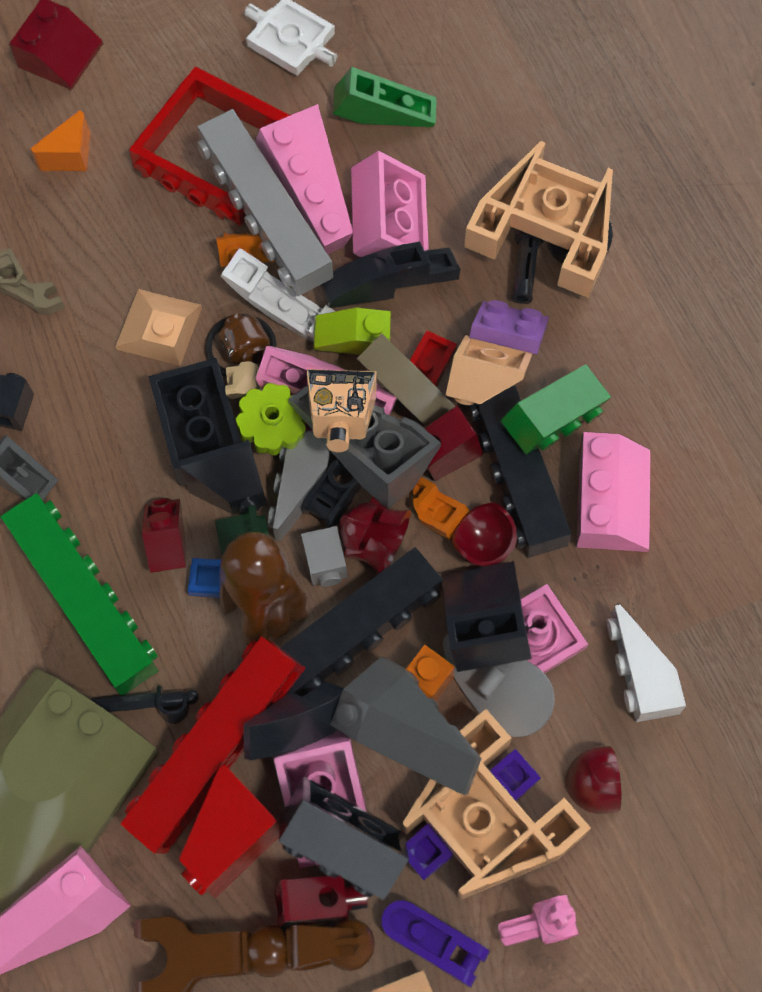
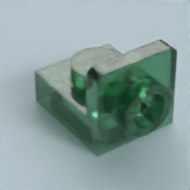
(232, 527)

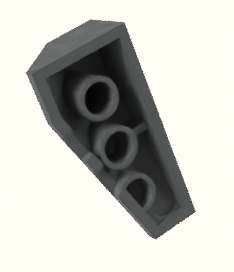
(388, 457)
(399, 721)

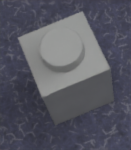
(325, 556)

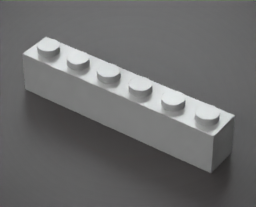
(265, 203)

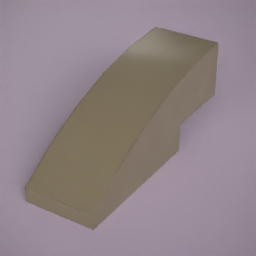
(405, 381)

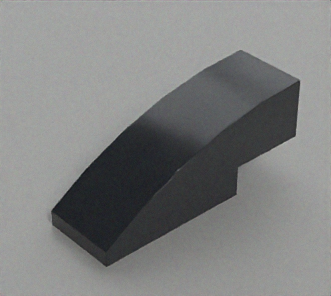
(292, 723)

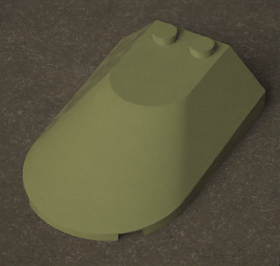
(60, 778)

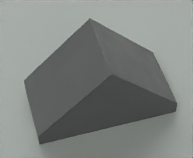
(23, 473)

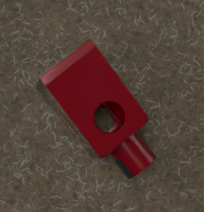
(299, 901)

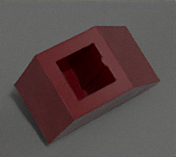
(164, 535)

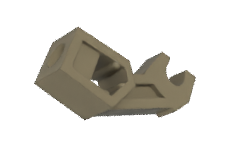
(32, 295)

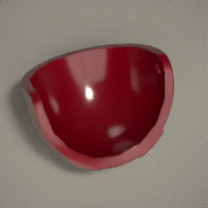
(485, 535)
(595, 781)

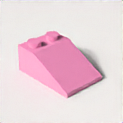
(328, 764)

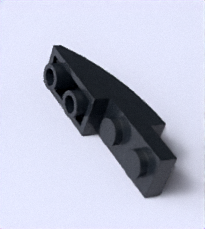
(383, 271)

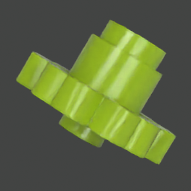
(269, 419)

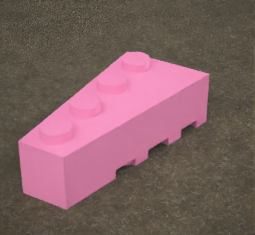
(305, 167)

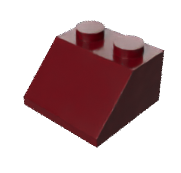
(55, 44)

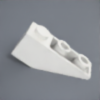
(650, 677)

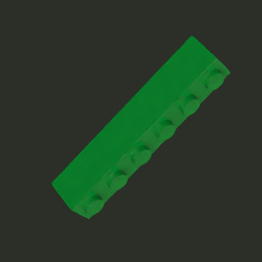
(80, 594)

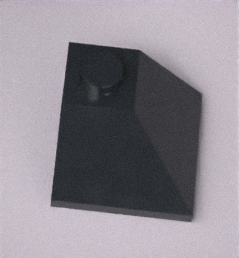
(225, 478)

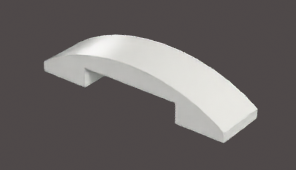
(271, 296)

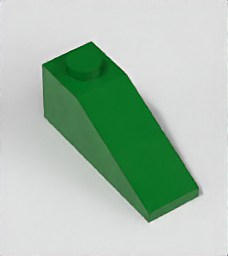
(379, 101)

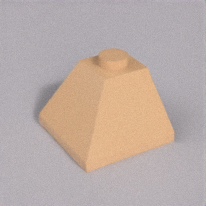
(158, 327)
(484, 370)

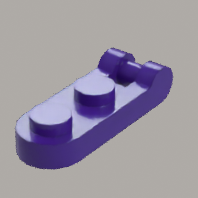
(432, 940)

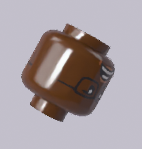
(244, 339)

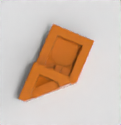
(436, 509)

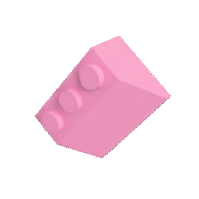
(387, 205)
(613, 493)

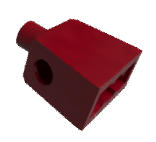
(457, 441)

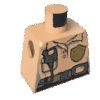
(341, 405)

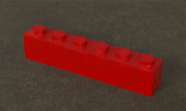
(216, 739)

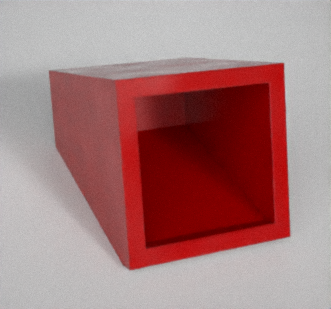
(226, 835)

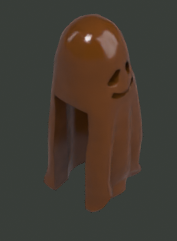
(262, 585)

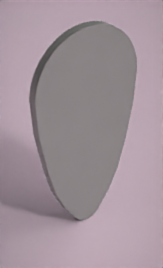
(513, 693)

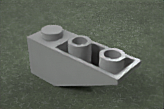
(300, 473)

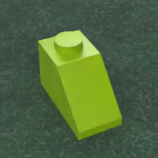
(350, 330)

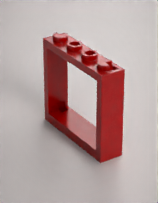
(174, 178)

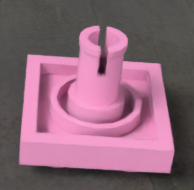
(550, 630)

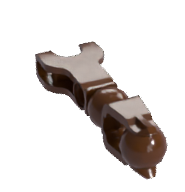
(265, 951)

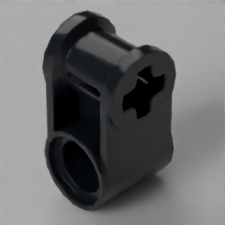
(328, 497)

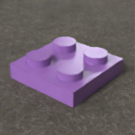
(509, 326)

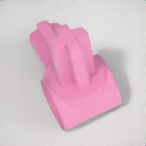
(550, 921)

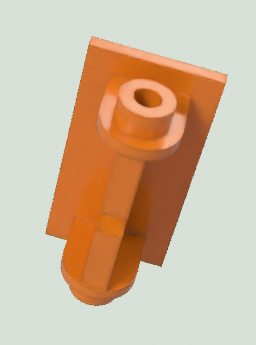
(229, 245)

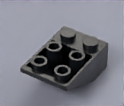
(485, 617)

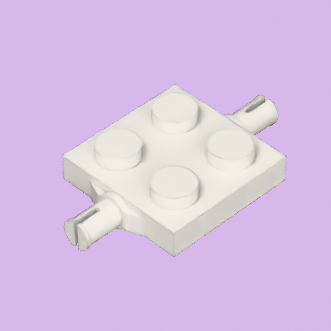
(290, 36)

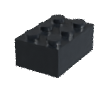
(193, 411)
(342, 839)

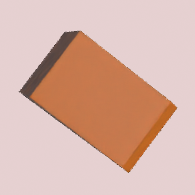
(65, 146)

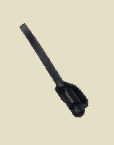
(152, 700)

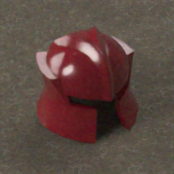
(373, 533)

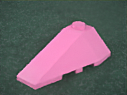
(59, 911)

